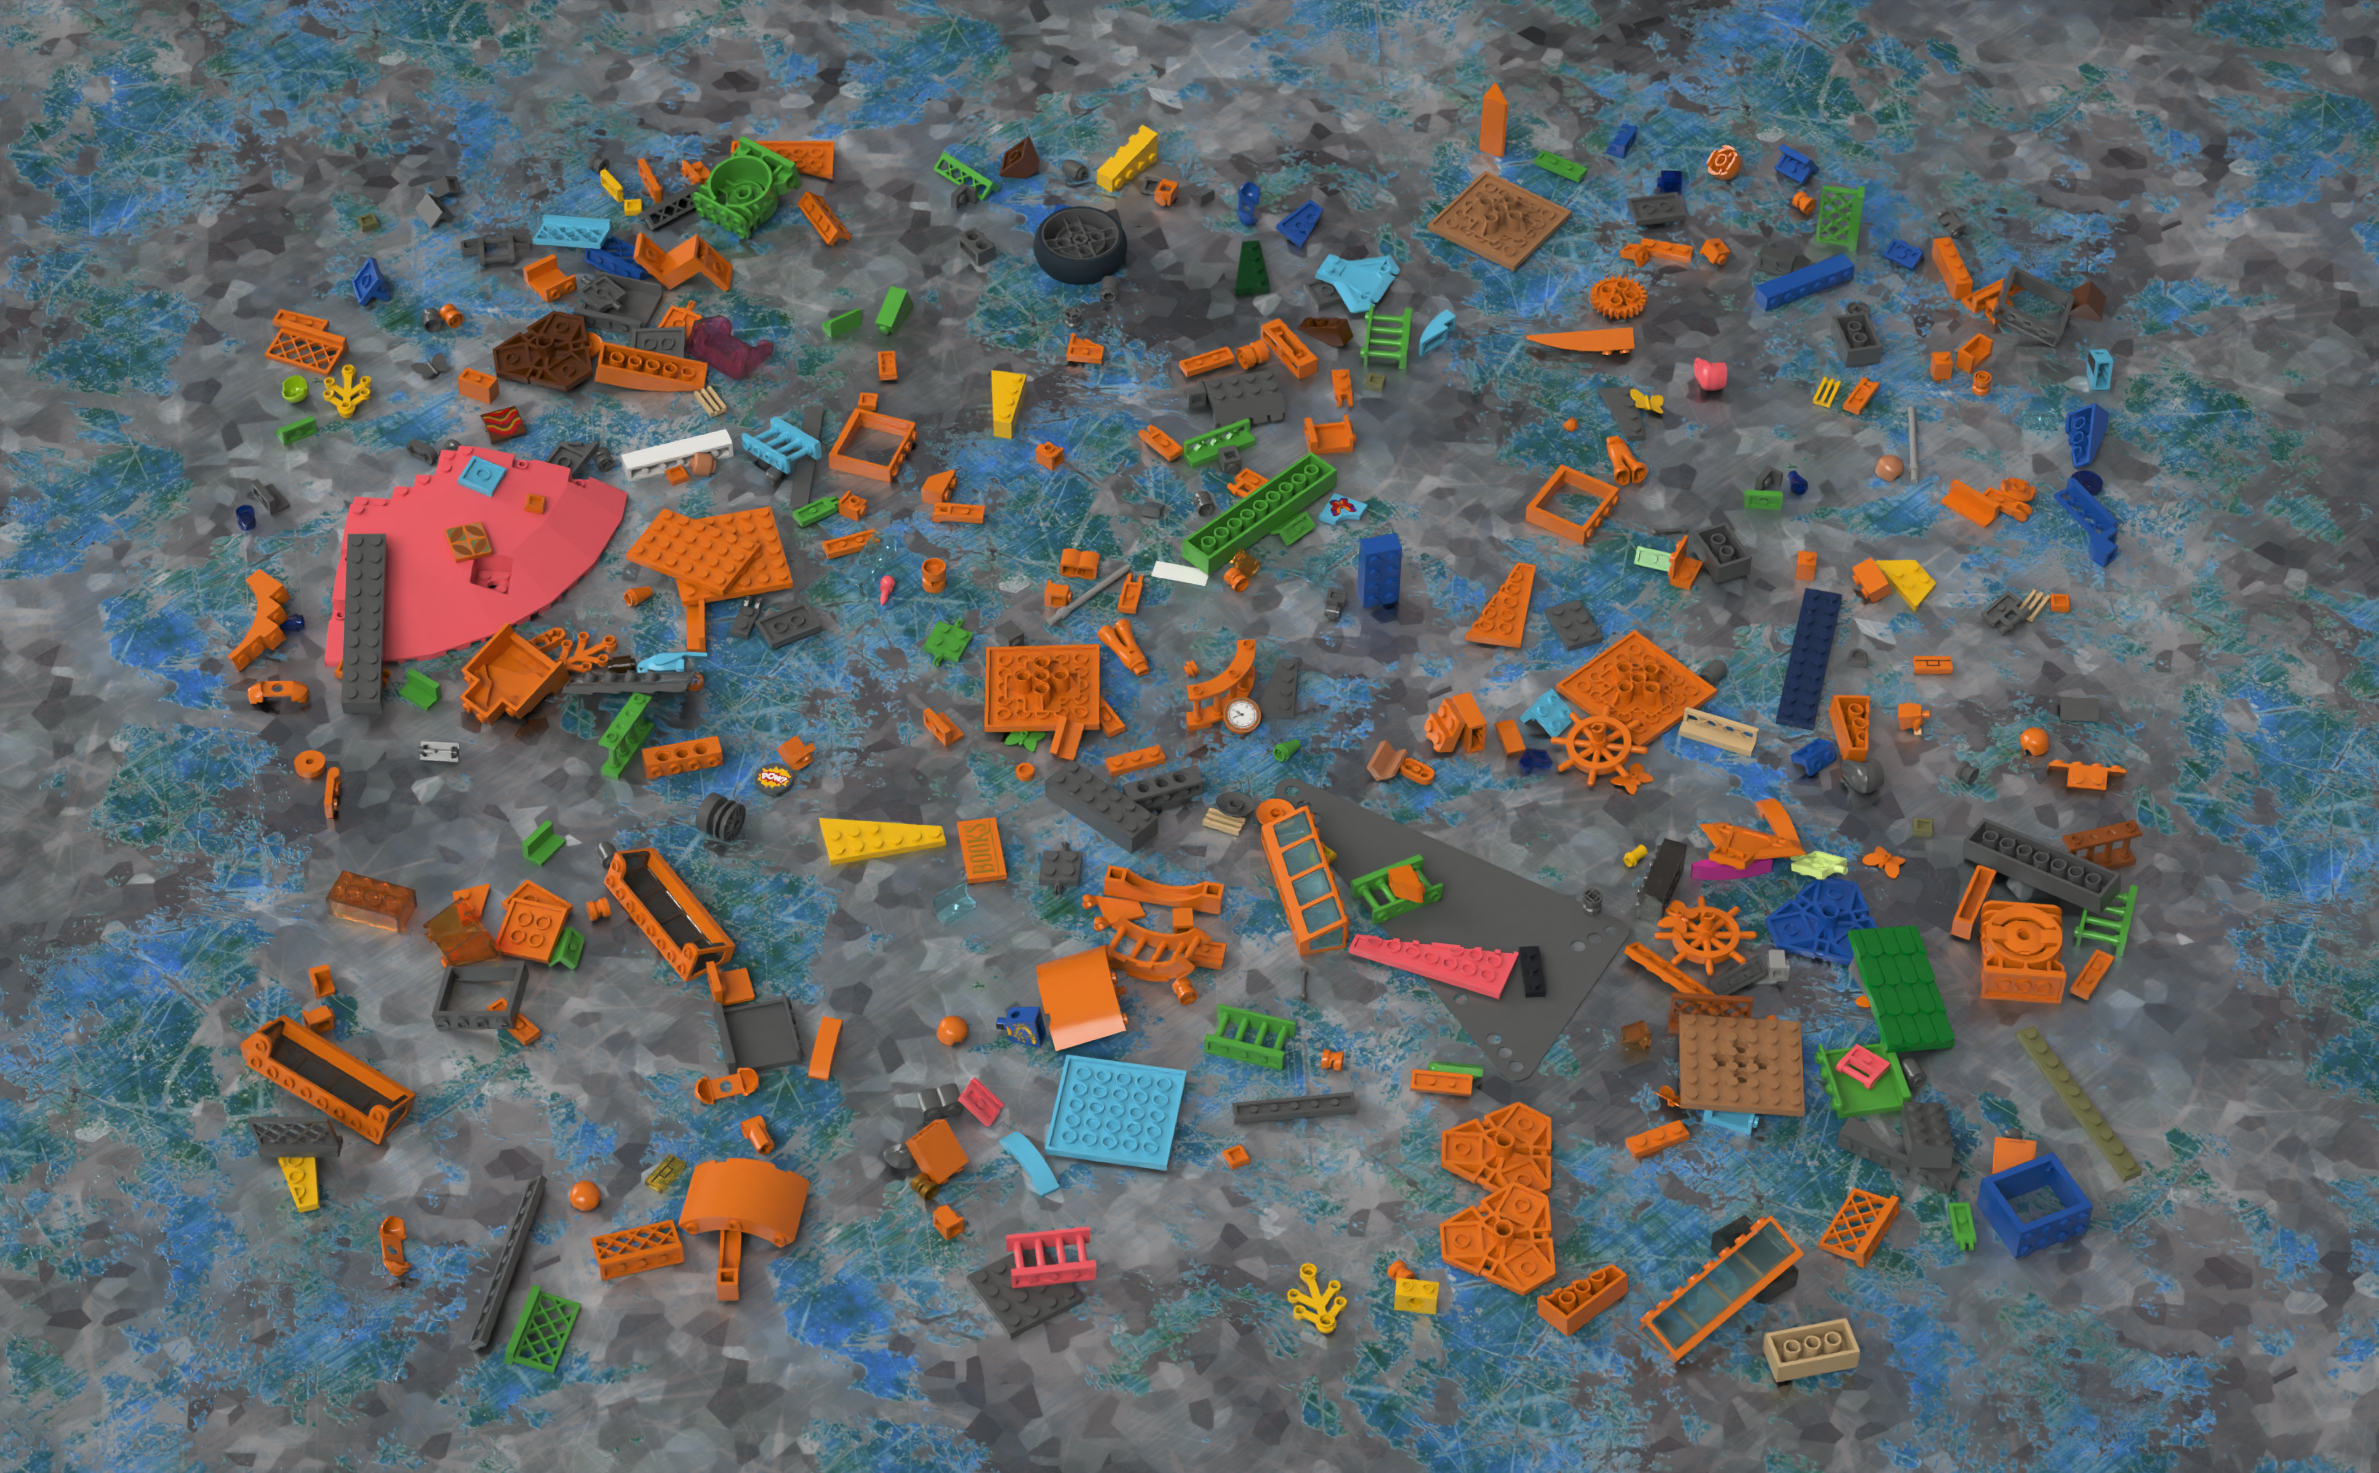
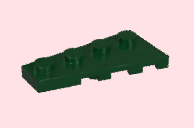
(1251, 271)

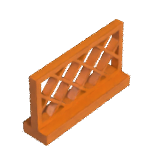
(312, 337)
(1877, 1230)
(640, 1258)

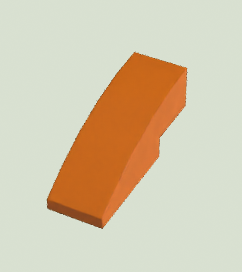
(825, 1048)

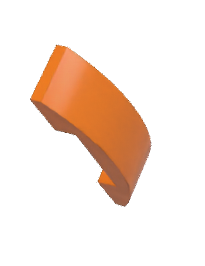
(1777, 819)

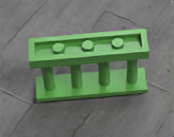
(1401, 343)
(626, 735)
(1379, 880)
(2121, 926)
(1248, 1052)

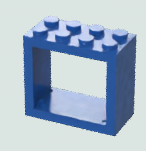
(2041, 1233)

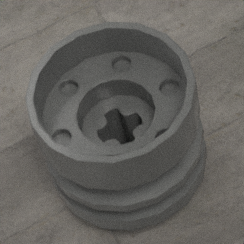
(720, 817)

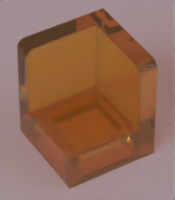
(1245, 563)
(1637, 1033)

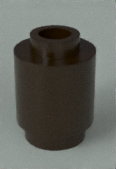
(622, 664)

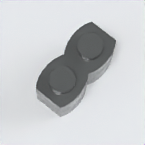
(939, 1102)

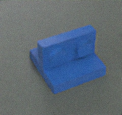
(1795, 165)
(370, 283)

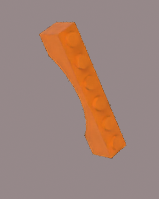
(1126, 884)
(729, 1265)

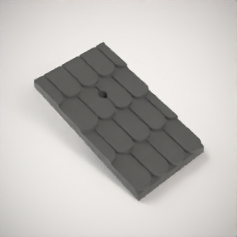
(628, 682)

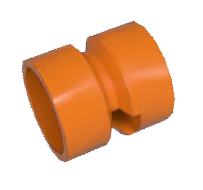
(1253, 353)
(934, 575)

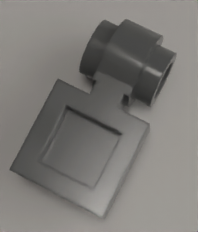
(1334, 602)

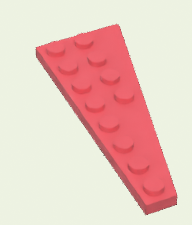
(1465, 968)

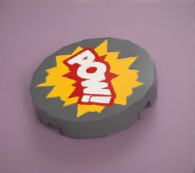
(774, 779)

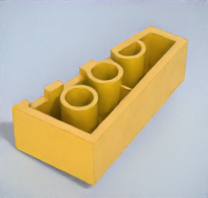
(1129, 160)
(1007, 399)

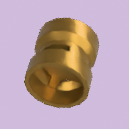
(923, 1185)

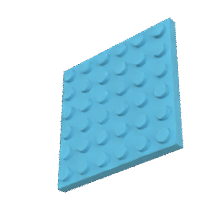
(1116, 1112)

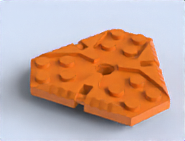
(1510, 1149)
(1514, 1258)

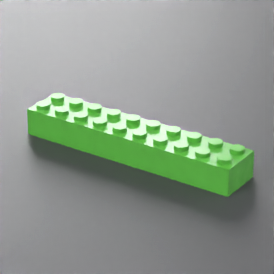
(1259, 513)

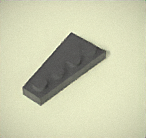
(1623, 411)

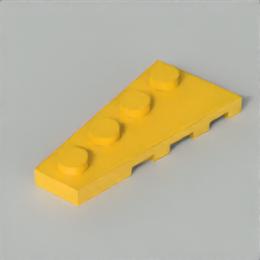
(303, 1181)

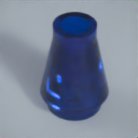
(1797, 483)
(293, 623)

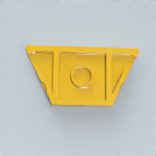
(1908, 580)

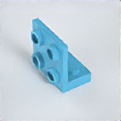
(1549, 712)

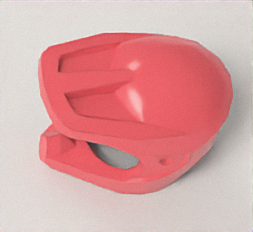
(1710, 375)

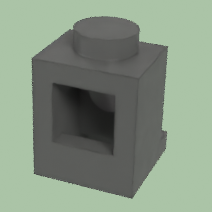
(1232, 463)

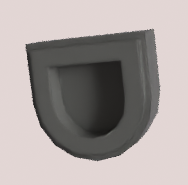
(1857, 657)

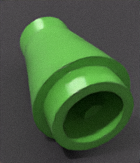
(1285, 750)

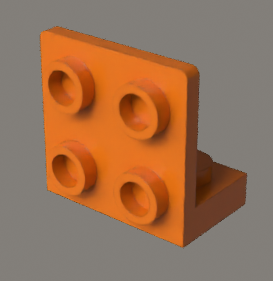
(1683, 569)
(729, 986)

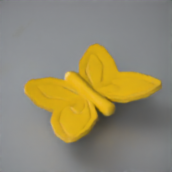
(1644, 402)

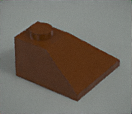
(1020, 160)

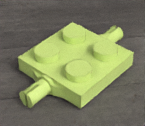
(1819, 864)

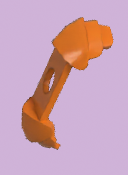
(296, 689)
(743, 1082)
(391, 1234)

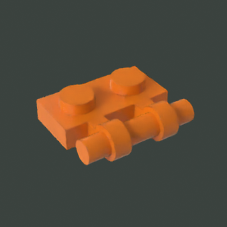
(1248, 480)

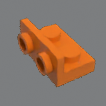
(695, 172)

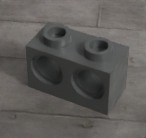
(976, 247)

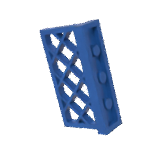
(611, 264)

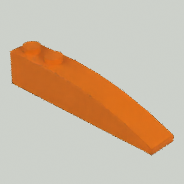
(1589, 341)

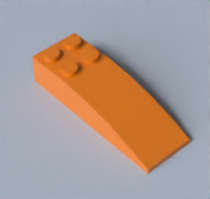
(648, 370)

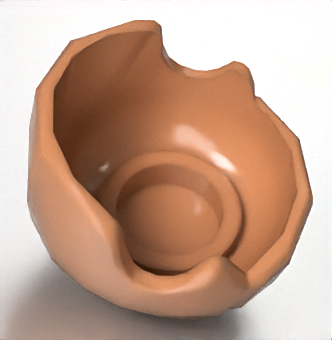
(1889, 467)

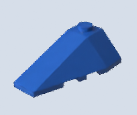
(2085, 432)

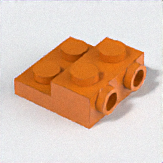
(1444, 726)

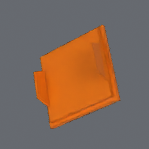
(2011, 1153)

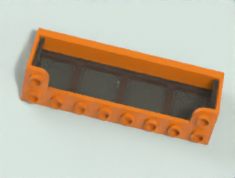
(668, 912)
(330, 1078)

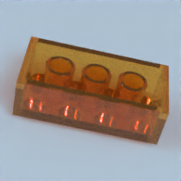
(371, 901)

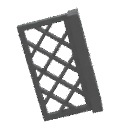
(292, 1144)

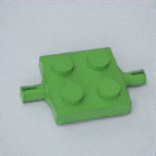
(948, 642)

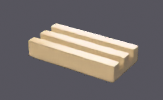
(721, 408)
(2038, 597)
(1216, 815)

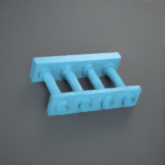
(785, 433)

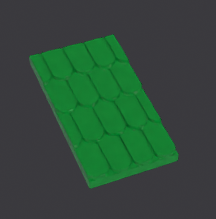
(1900, 988)

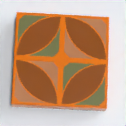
(468, 542)

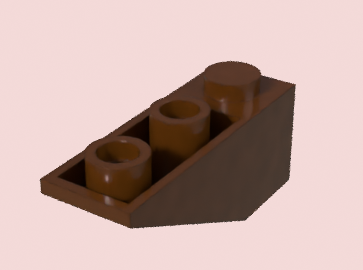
(1328, 330)

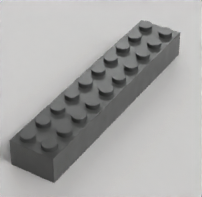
(364, 623)

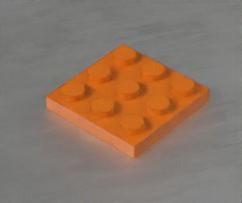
(531, 930)

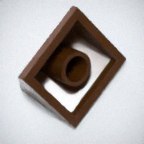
(2088, 302)

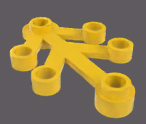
(347, 407)
(1317, 1302)

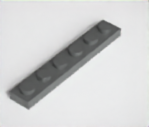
(1294, 1107)

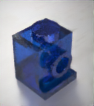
(1670, 181)

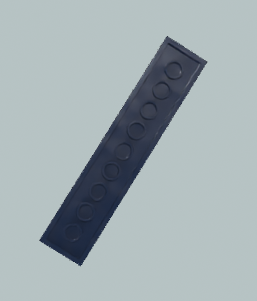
(1809, 659)

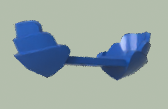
(1248, 196)

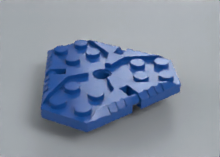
(1821, 920)

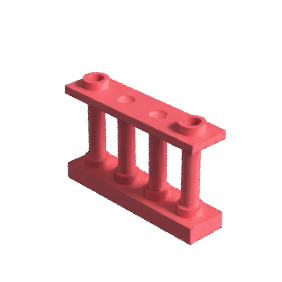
(1056, 1273)

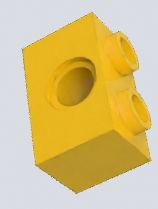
(1416, 1296)

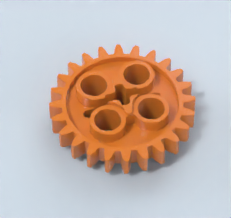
(1618, 297)

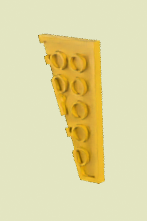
(863, 840)

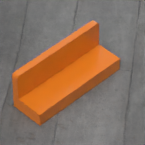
(1971, 504)

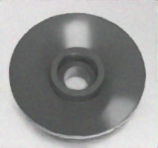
(1235, 804)

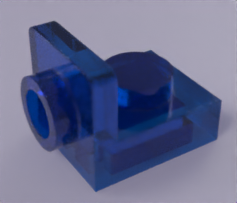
(1535, 758)

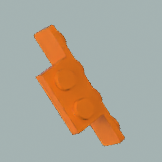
(2087, 777)

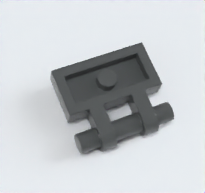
(2001, 609)

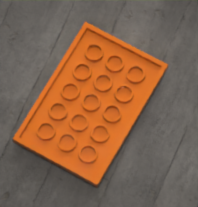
(693, 552)

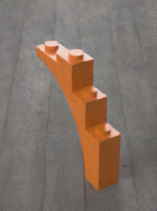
(269, 616)

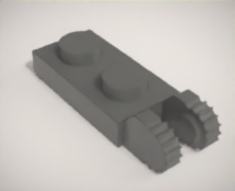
(746, 618)

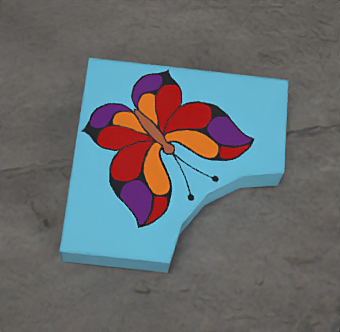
(1342, 508)

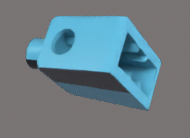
(2099, 362)

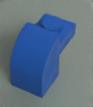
(2102, 547)

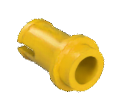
(1633, 857)

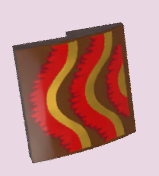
(503, 424)

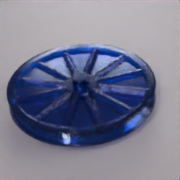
(2089, 480)

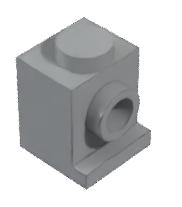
(1777, 966)

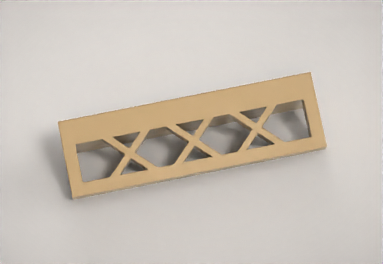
(1718, 735)

